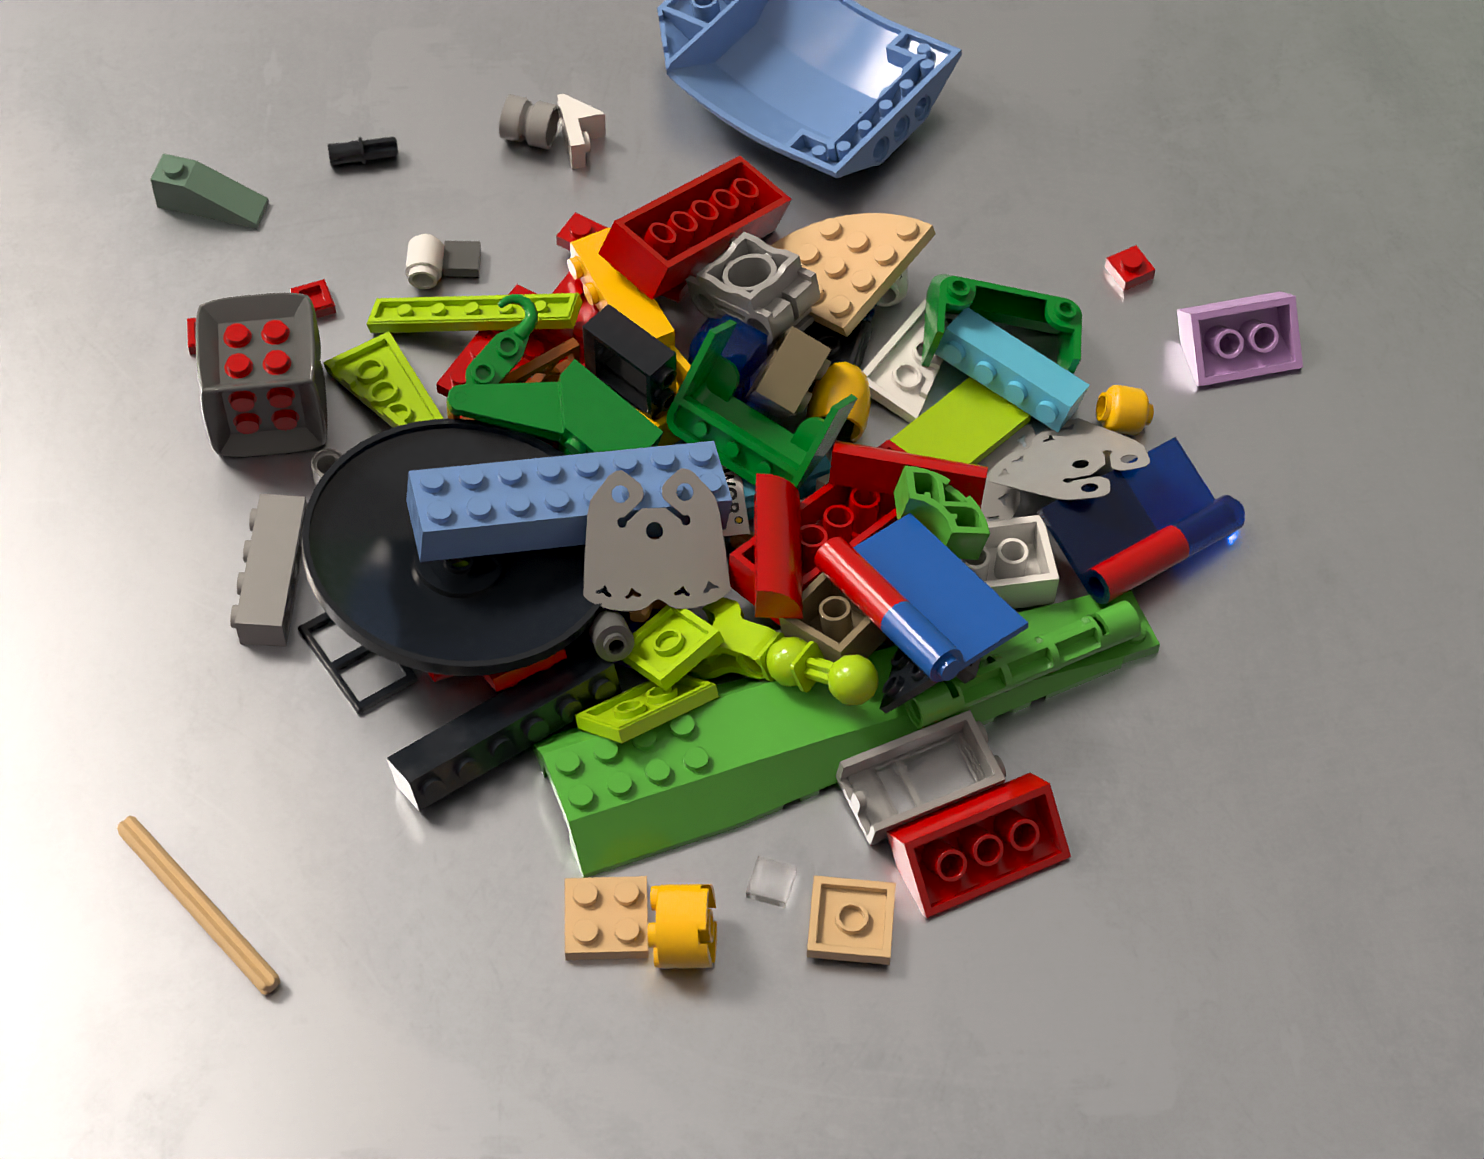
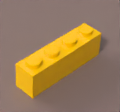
(608, 286)

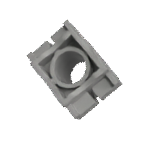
(758, 287)

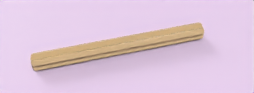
(199, 905)

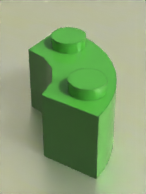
(942, 510)

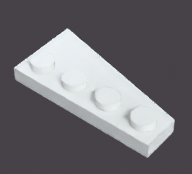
(897, 370)

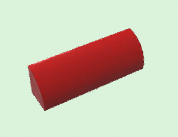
(881, 468)
(777, 548)

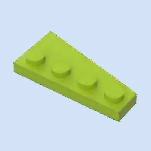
(383, 381)

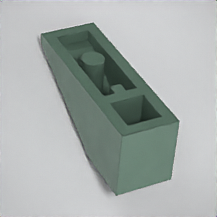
(201, 191)

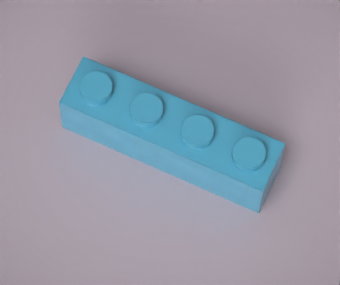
(1012, 369)

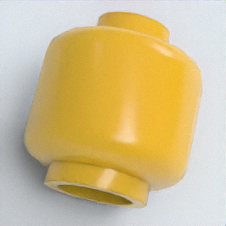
(1124, 409)

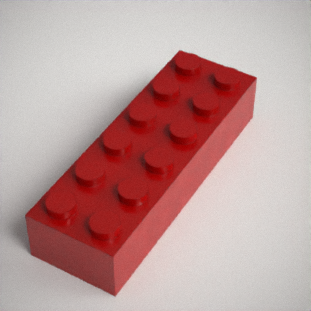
(692, 226)
(824, 515)

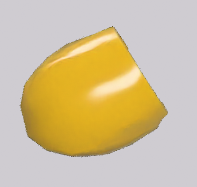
(838, 383)

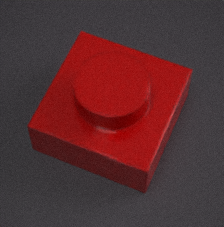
(1130, 268)

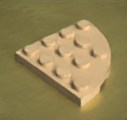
(855, 261)

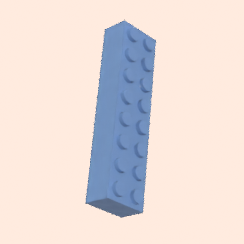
(546, 498)

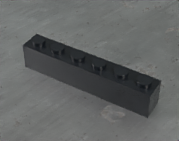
(503, 726)

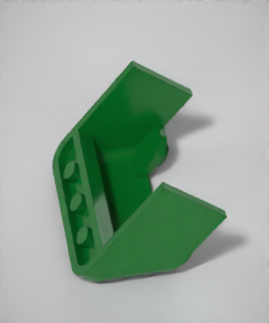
(1004, 306)
(744, 437)

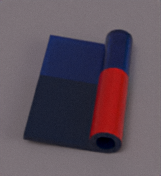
(1142, 525)

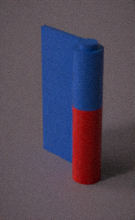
(921, 596)

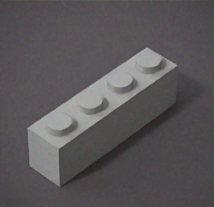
(271, 571)

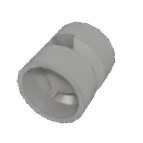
(534, 122)

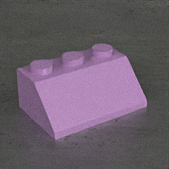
(1241, 337)

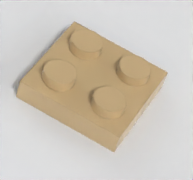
(606, 918)
(851, 920)

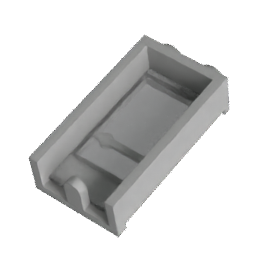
(919, 774)

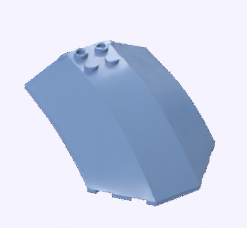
(807, 75)

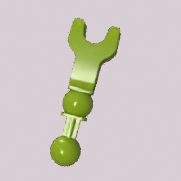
(790, 661)

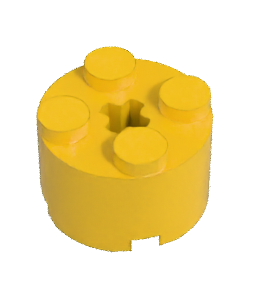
(683, 926)

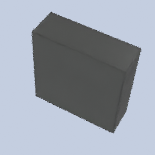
(461, 258)

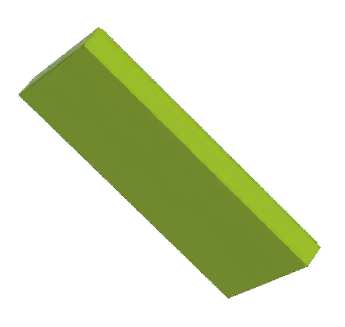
(963, 425)

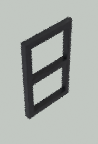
(333, 668)

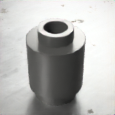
(611, 636)

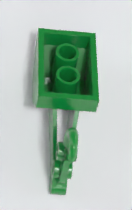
(574, 412)

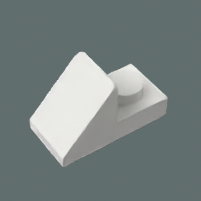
(579, 125)

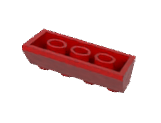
(979, 843)

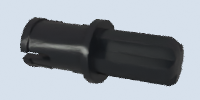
(362, 150)

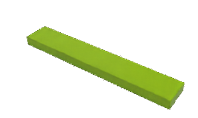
(470, 313)

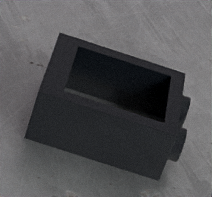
(630, 361)

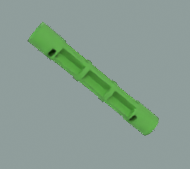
(1027, 662)

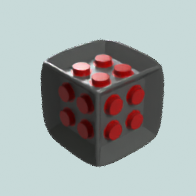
(261, 374)

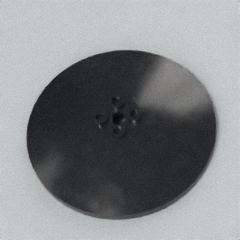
(431, 614)

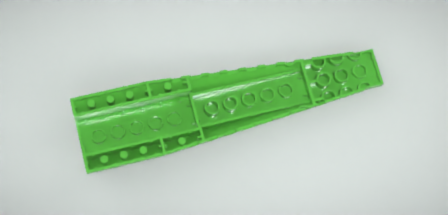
(762, 750)

